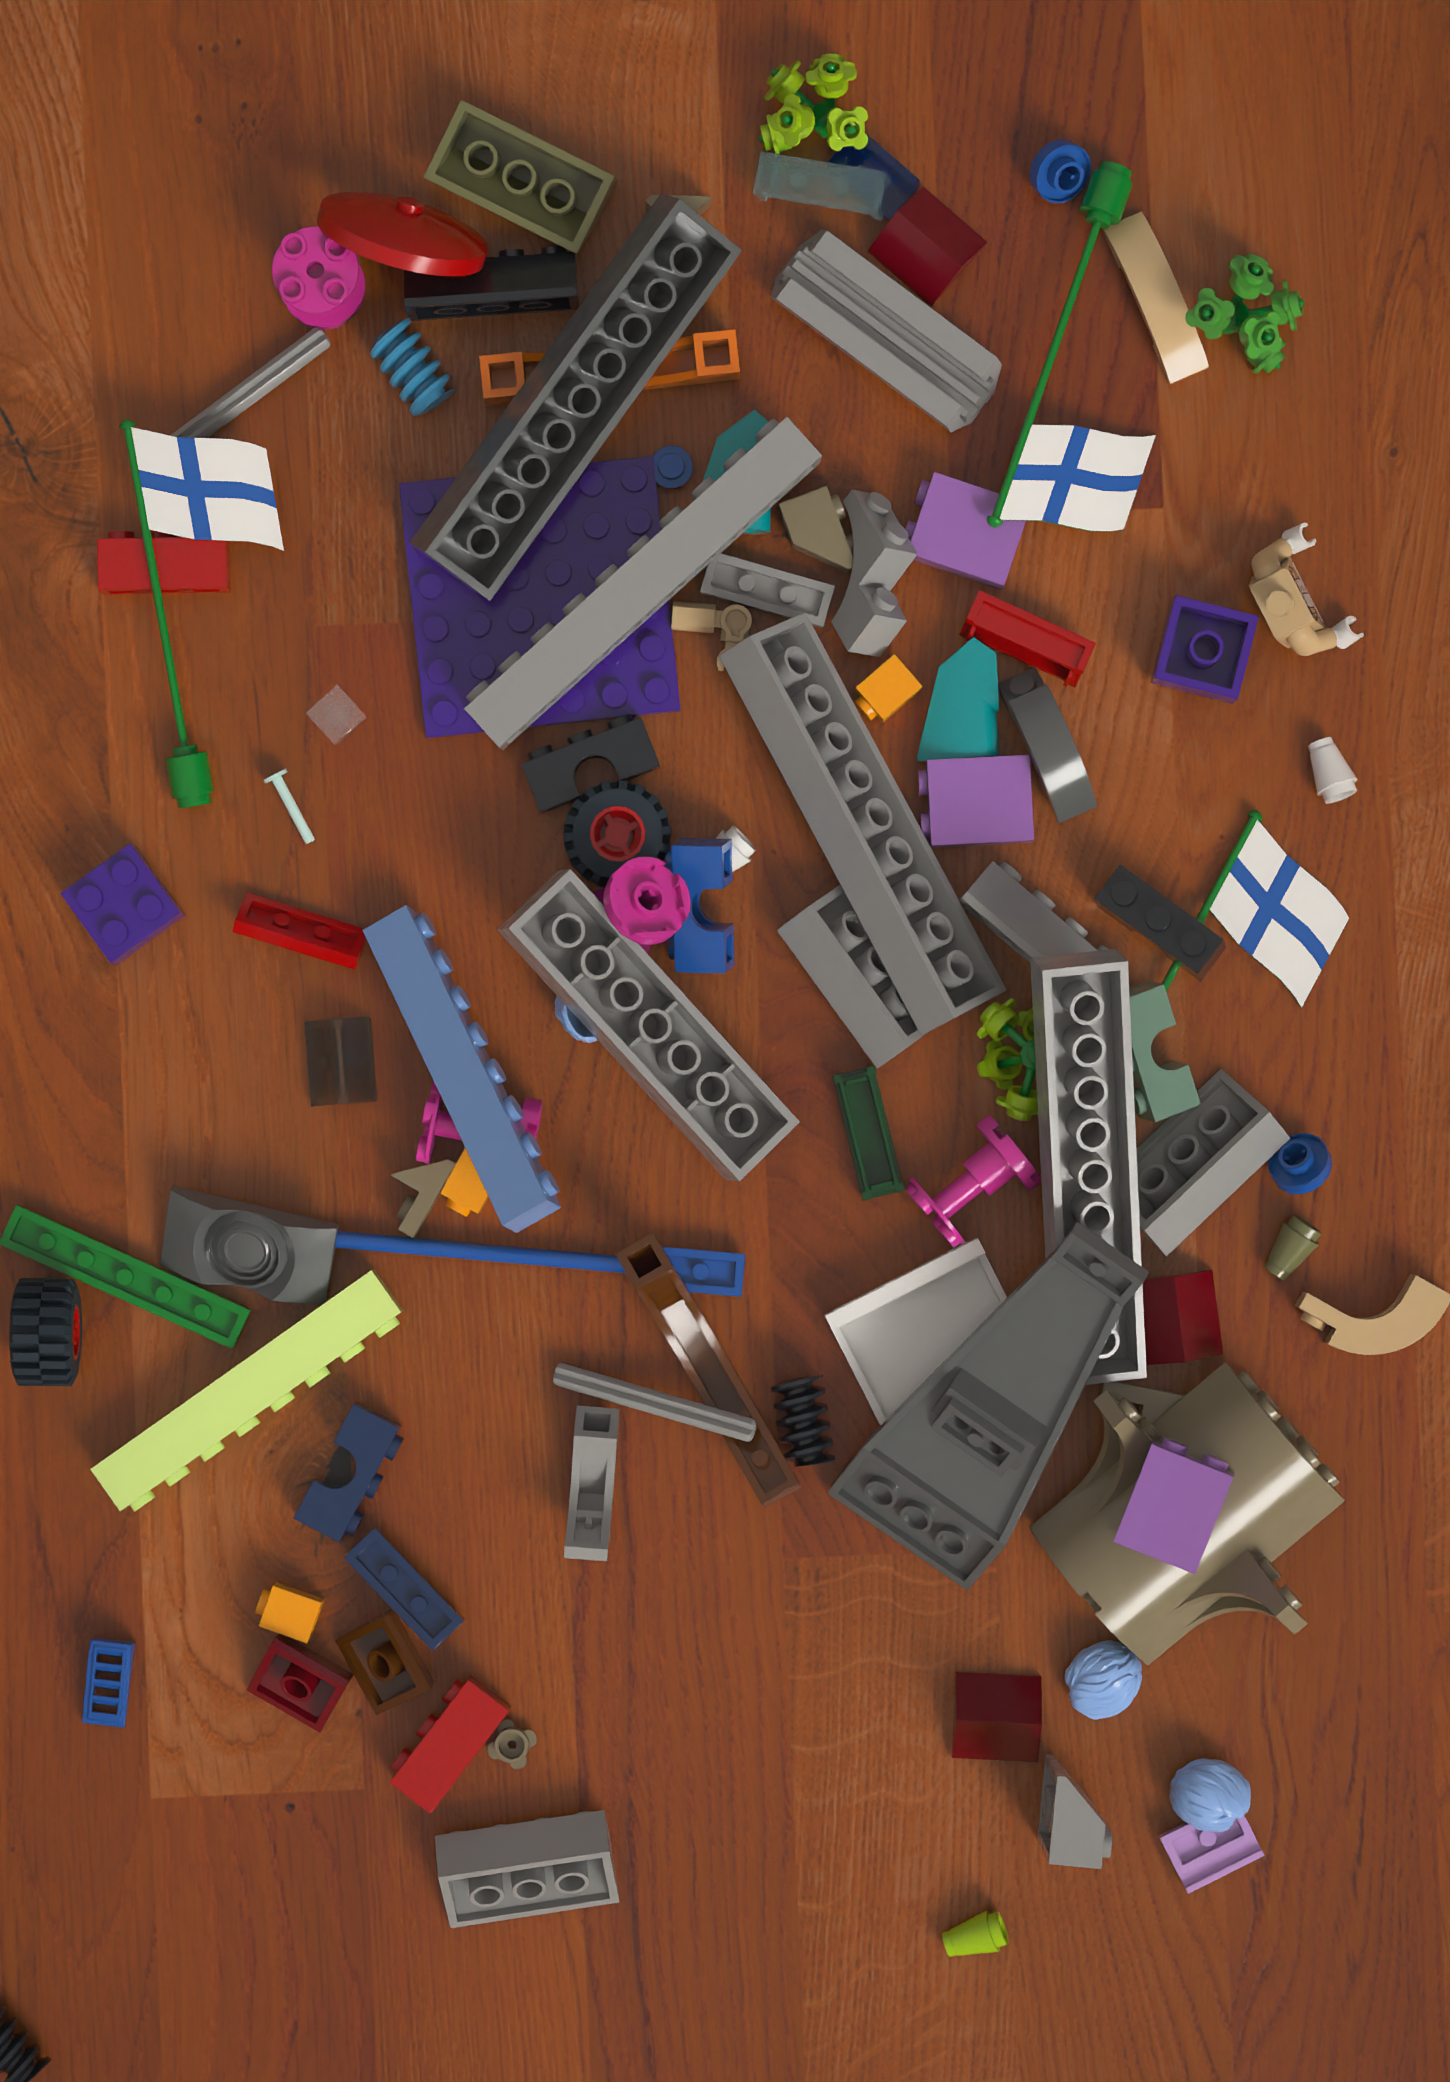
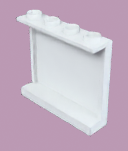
(915, 1323)

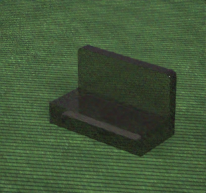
(340, 1061)

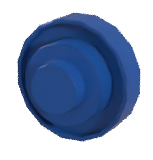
(1060, 171)
(1300, 1164)

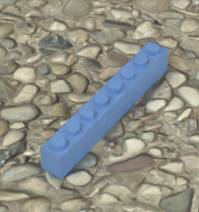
(462, 1068)

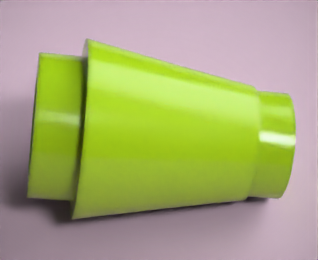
(977, 1935)

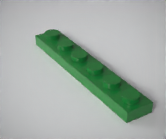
(125, 1276)

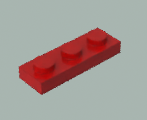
(300, 931)

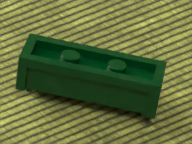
(868, 1133)

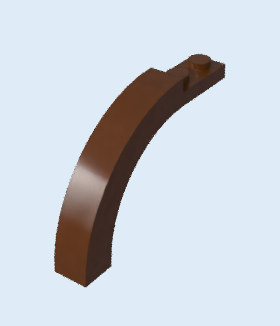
(706, 1364)

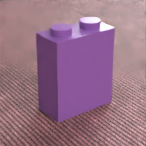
(956, 535)
(977, 801)
(1175, 1505)

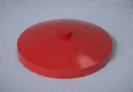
(402, 233)

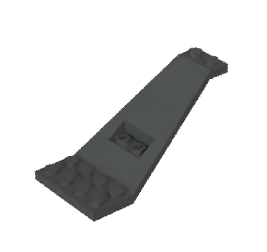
(977, 1433)

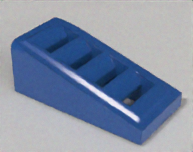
(111, 1647)

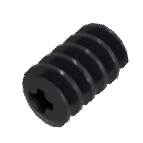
(803, 1421)
(16, 2059)

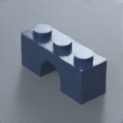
(334, 1508)

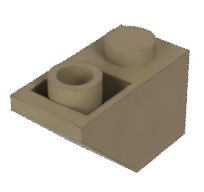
(816, 528)

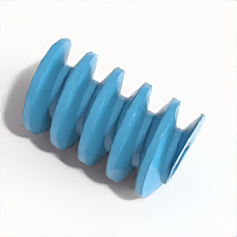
(410, 368)

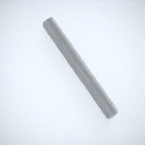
(256, 385)
(654, 1402)

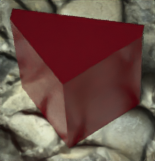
(926, 246)
(1181, 1318)
(299, 1682)
(997, 1716)

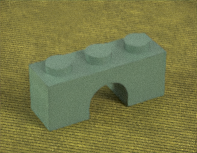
(1162, 1088)

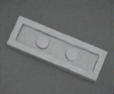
(767, 589)

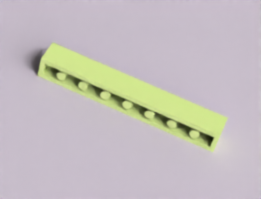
(247, 1390)

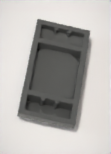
(248, 1247)

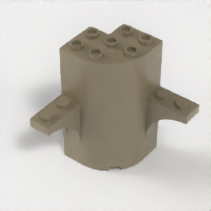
(1268, 1508)

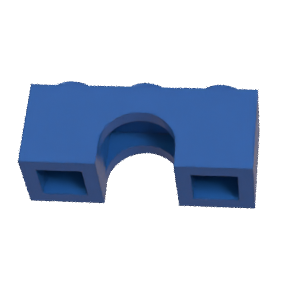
(700, 942)

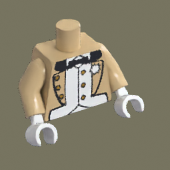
(1287, 602)

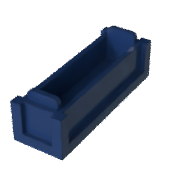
(403, 1589)

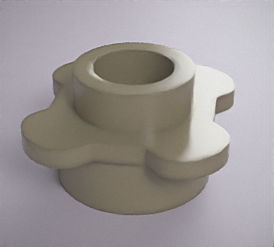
(515, 1756)

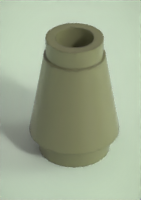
(1292, 1246)

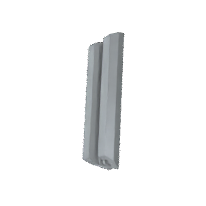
(887, 330)

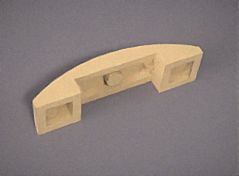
(1157, 297)

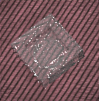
(336, 715)

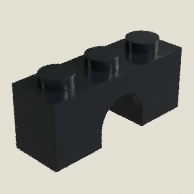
(623, 746)
(1161, 922)

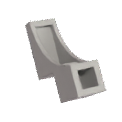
(881, 555)

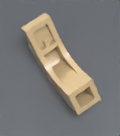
(1400, 1325)

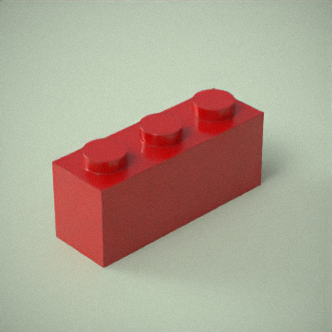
(181, 563)
(448, 1743)

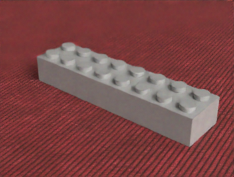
(648, 1026)

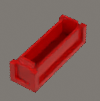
(1027, 638)

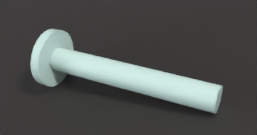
(291, 805)

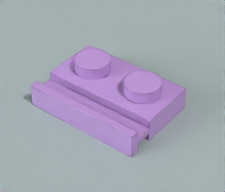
(1207, 1856)

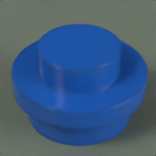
(672, 467)

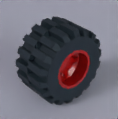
(612, 827)
(45, 1332)

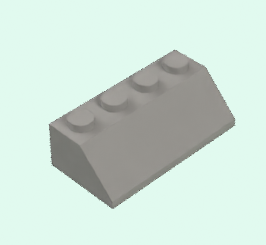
(1022, 918)
(851, 975)
(1202, 1159)
(1069, 1823)
(526, 1868)

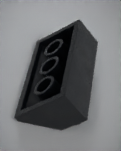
(502, 287)

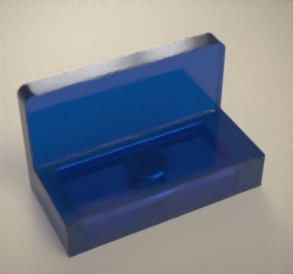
(902, 182)

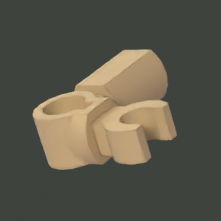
(702, 617)

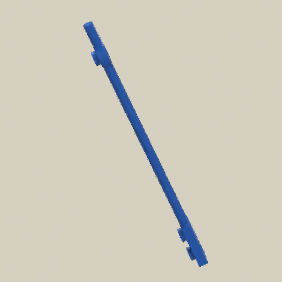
(700, 1269)

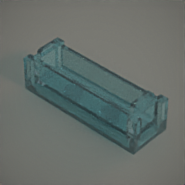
(820, 184)

